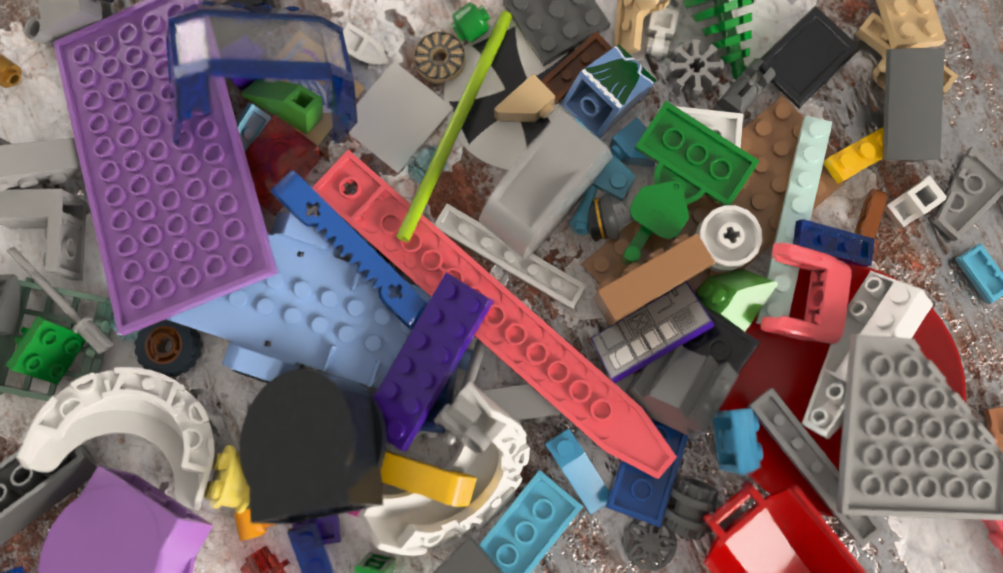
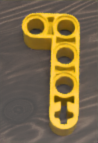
(427, 480)

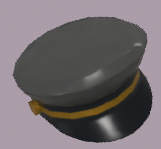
(603, 220)

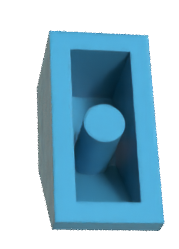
(624, 141)

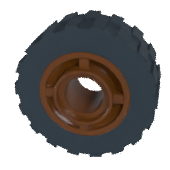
(183, 352)

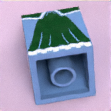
(607, 90)

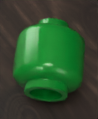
(470, 22)

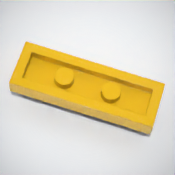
(856, 157)

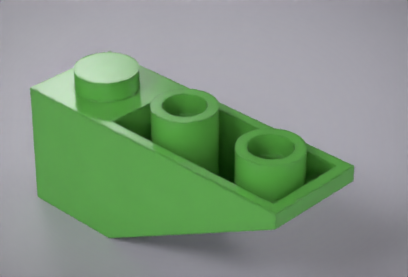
(287, 101)

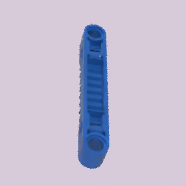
(297, 194)

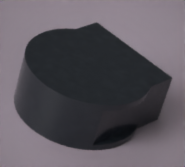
(312, 448)

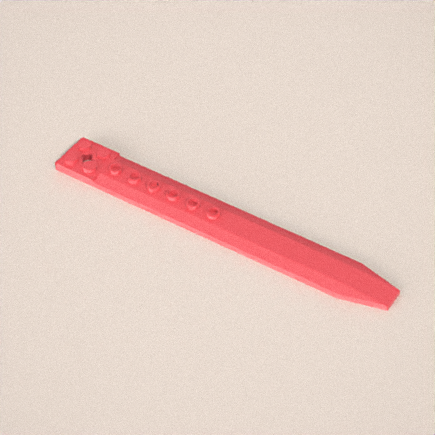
(508, 328)

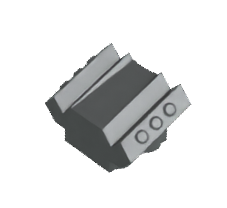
(682, 389)

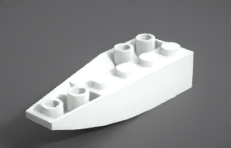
(877, 309)

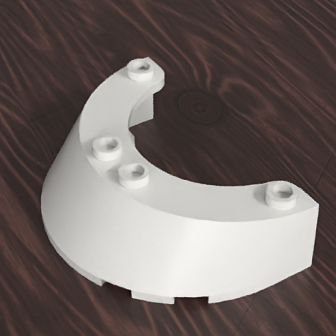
(133, 404)
(415, 523)

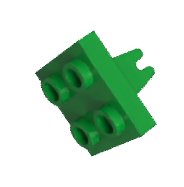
(45, 350)

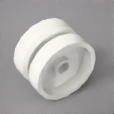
(742, 236)

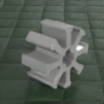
(707, 71)

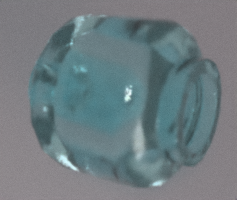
(420, 161)

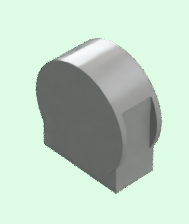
(544, 185)

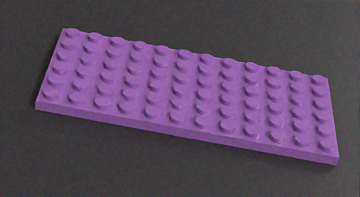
(166, 215)

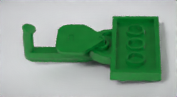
(689, 164)

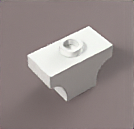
(915, 202)

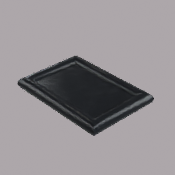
(808, 56)

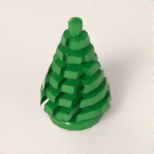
(726, 25)

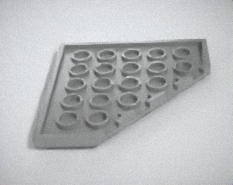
(912, 440)

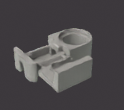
(460, 421)

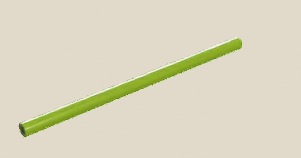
(454, 128)

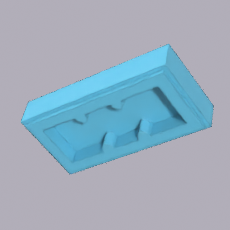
(982, 272)

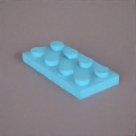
(530, 525)

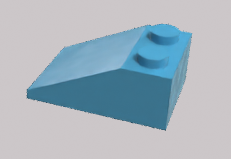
(737, 440)

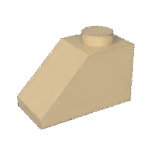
(526, 102)

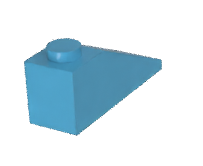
(578, 470)

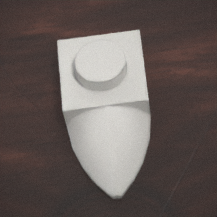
(363, 46)

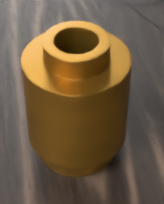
(9, 72)

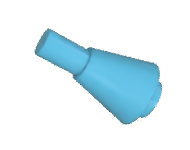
(580, 219)

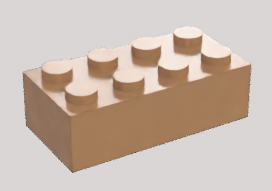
(656, 277)

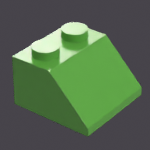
(736, 295)

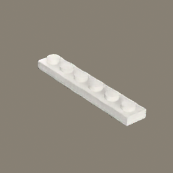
(530, 270)

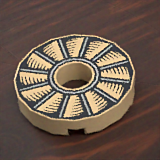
(439, 43)

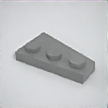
(969, 195)

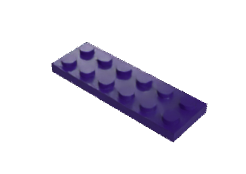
(429, 358)

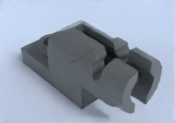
(741, 93)

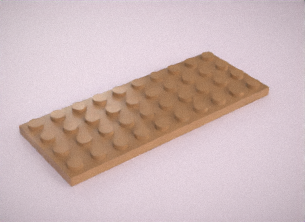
(768, 138)

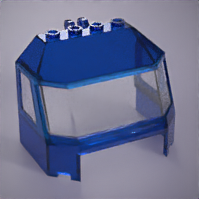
(257, 44)

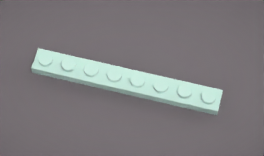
(796, 206)

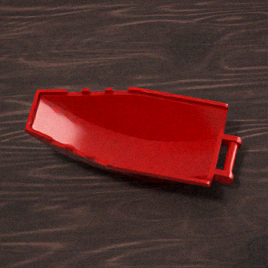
(775, 537)

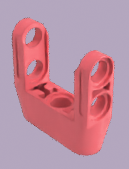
(826, 296)

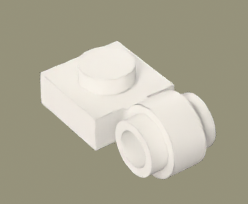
(662, 25)

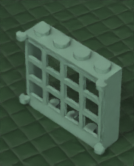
(92, 360)

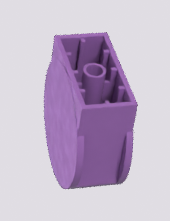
(123, 528)

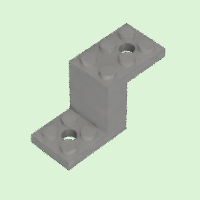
(59, 214)

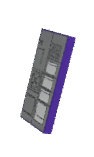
(651, 332)

